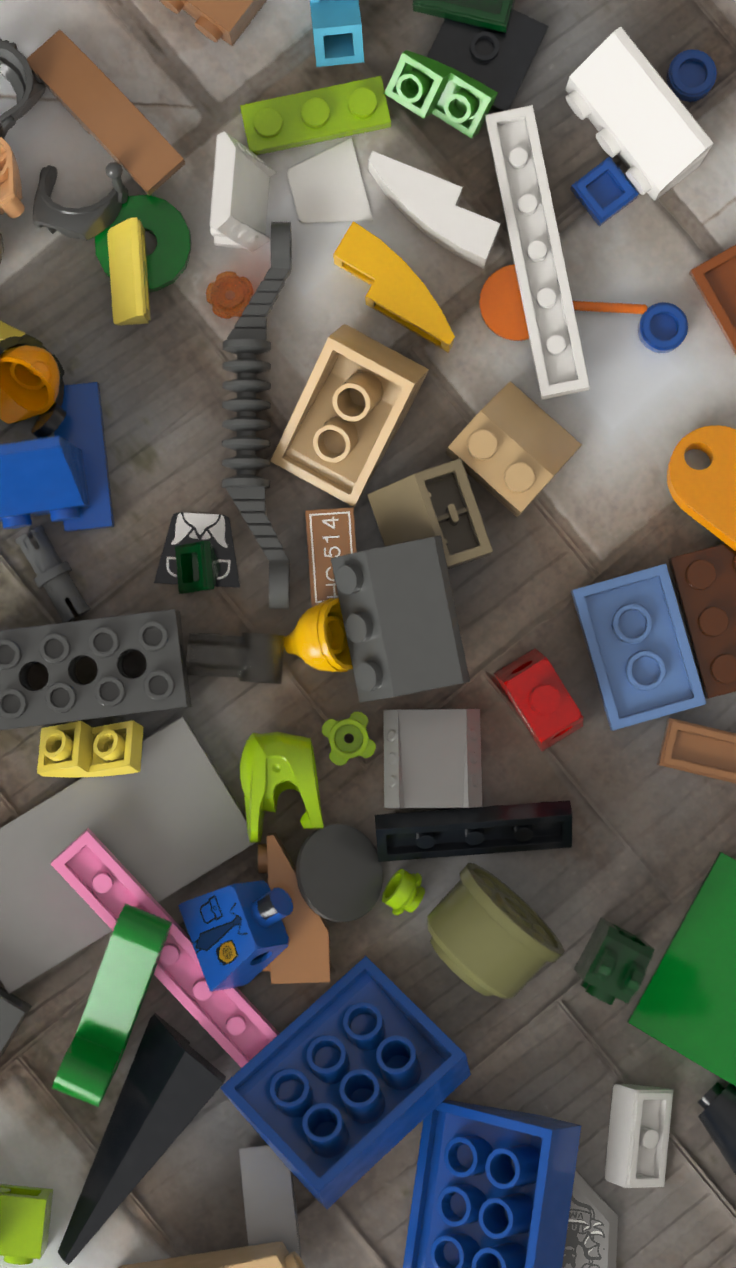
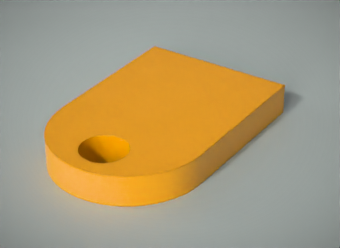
(710, 492)

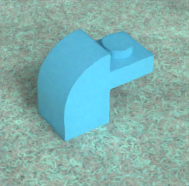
(337, 32)

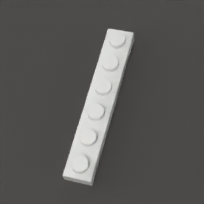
(537, 252)

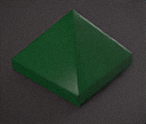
(196, 567)

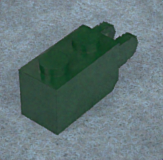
(613, 963)

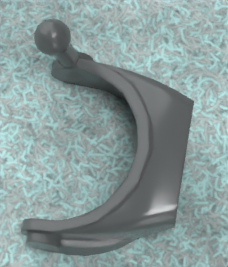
(27, 89)
(79, 222)

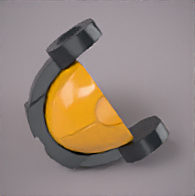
(31, 385)

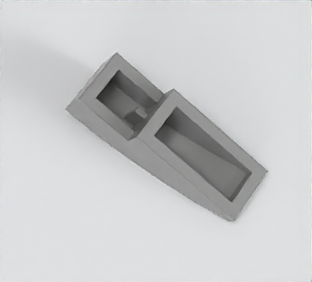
(269, 1199)

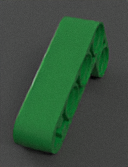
(112, 1005)

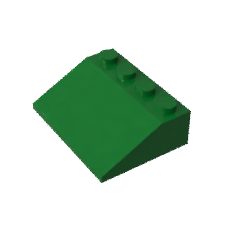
(694, 985)

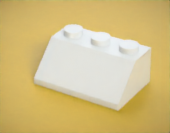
(637, 116)

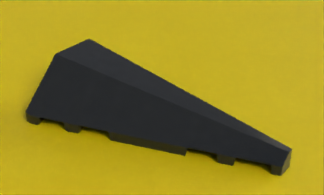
(155, 1105)

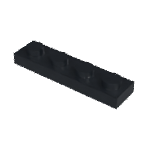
(474, 831)

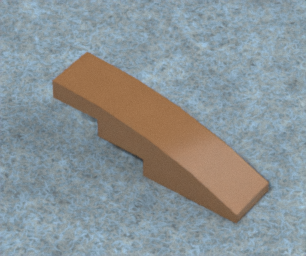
(105, 112)

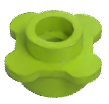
(354, 725)

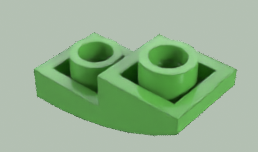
(440, 90)

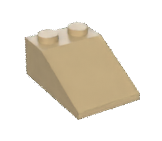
(348, 414)

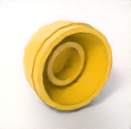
(321, 638)

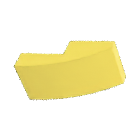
(89, 751)

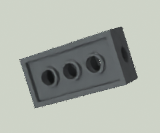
(112, 691)

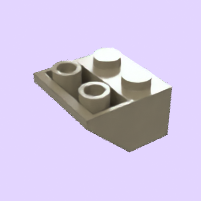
(430, 506)

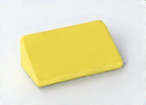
(128, 273)

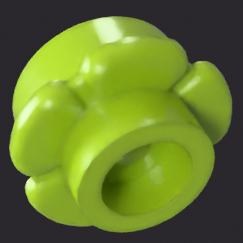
(403, 892)

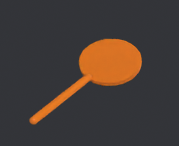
(504, 312)

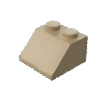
(513, 448)

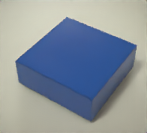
(604, 191)

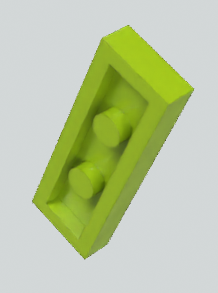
(316, 116)

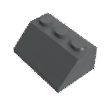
(400, 619)

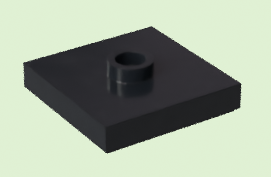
(491, 55)

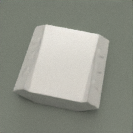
(239, 196)

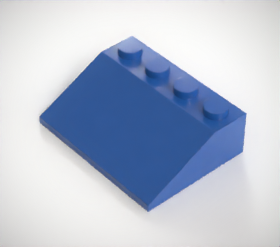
(41, 480)
(347, 1081)
(491, 1189)

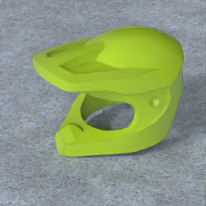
(271, 766)

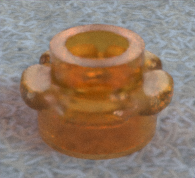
(226, 282)

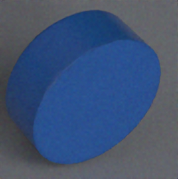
(691, 75)
(662, 327)

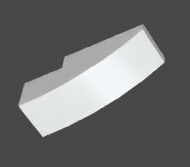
(434, 208)

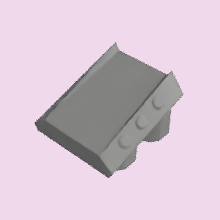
(432, 758)

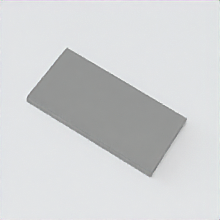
(159, 823)

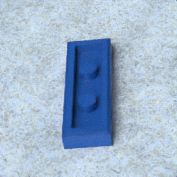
(85, 430)

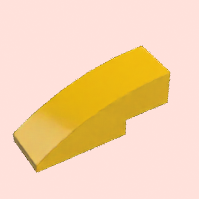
(394, 286)

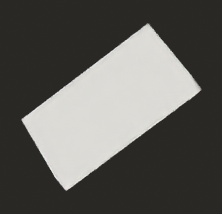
(638, 1136)

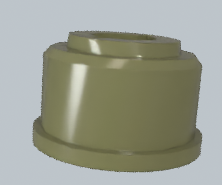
(490, 935)

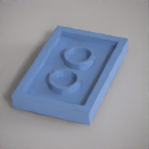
(638, 647)

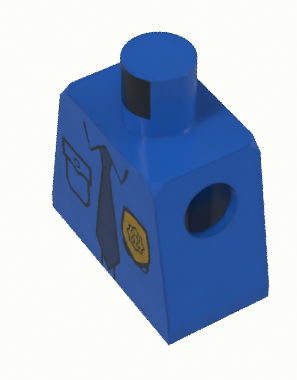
(237, 931)

